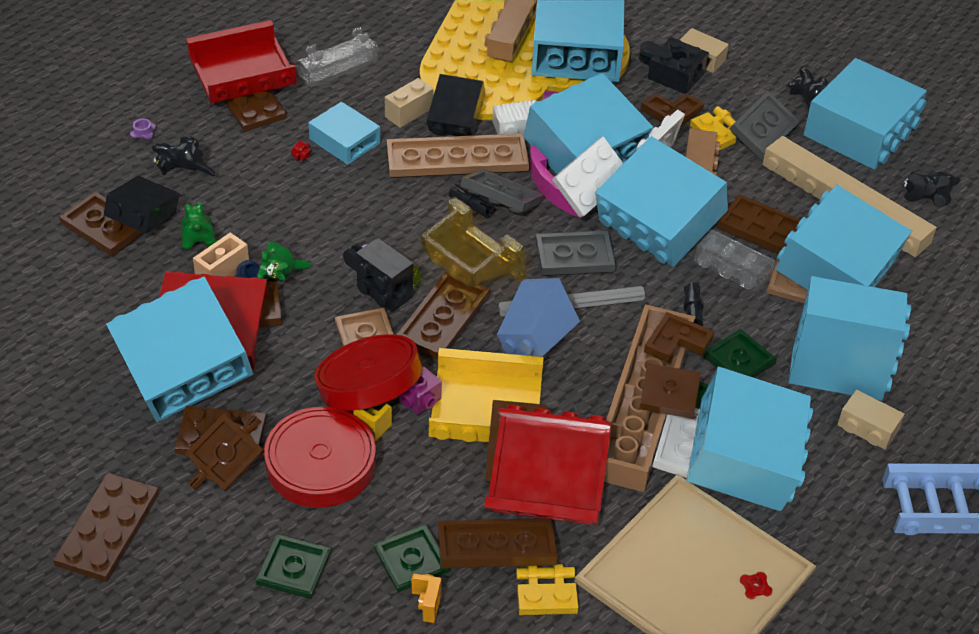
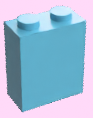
(344, 132)

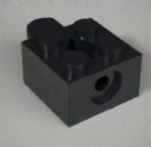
(674, 63)
(382, 273)

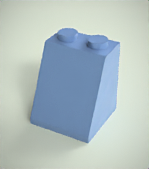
(537, 318)

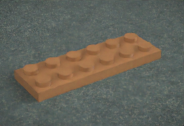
(457, 155)

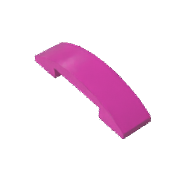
(543, 181)

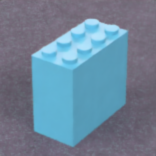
(578, 38)
(865, 113)
(581, 115)
(662, 201)
(842, 242)
(849, 337)
(180, 348)
(750, 439)

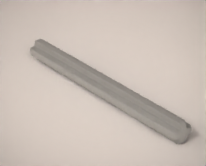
(595, 298)

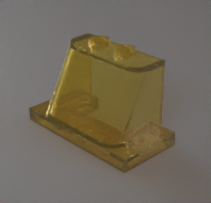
(470, 252)

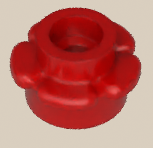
(301, 151)

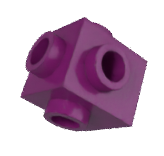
(423, 393)

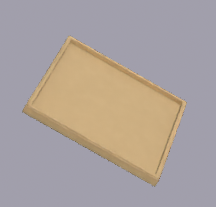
(683, 565)

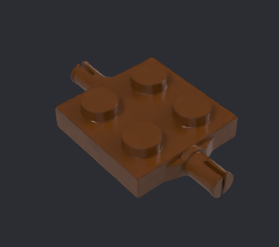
(224, 452)

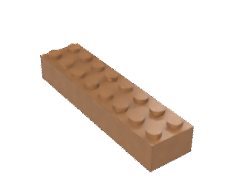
(634, 430)

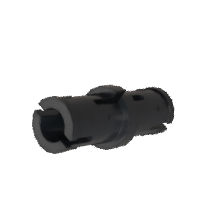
(472, 200)
(693, 304)

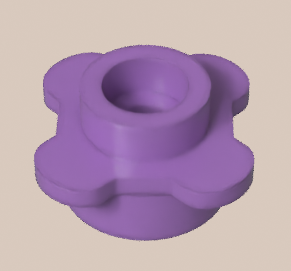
(143, 129)

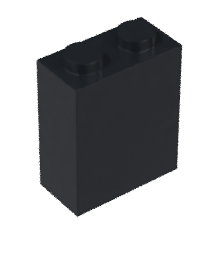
(455, 106)
(141, 204)

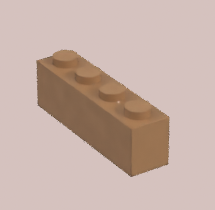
(510, 28)
(702, 148)

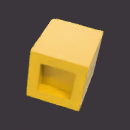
(376, 420)

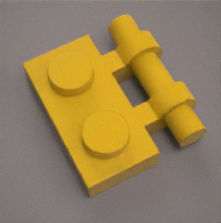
(710, 123)
(546, 598)

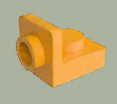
(430, 594)

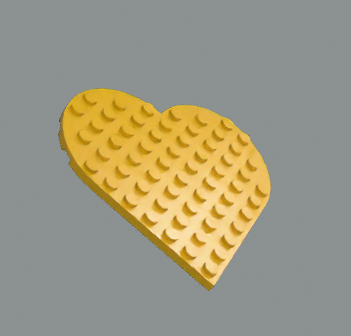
(461, 52)

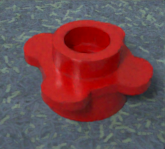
(753, 591)

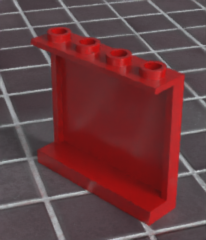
(240, 62)
(238, 297)
(549, 465)

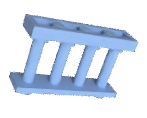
(928, 478)

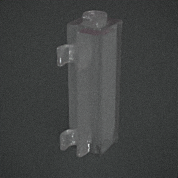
(338, 60)

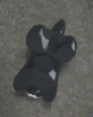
(807, 86)
(185, 155)
(932, 186)

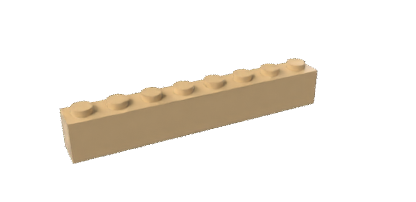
(817, 176)

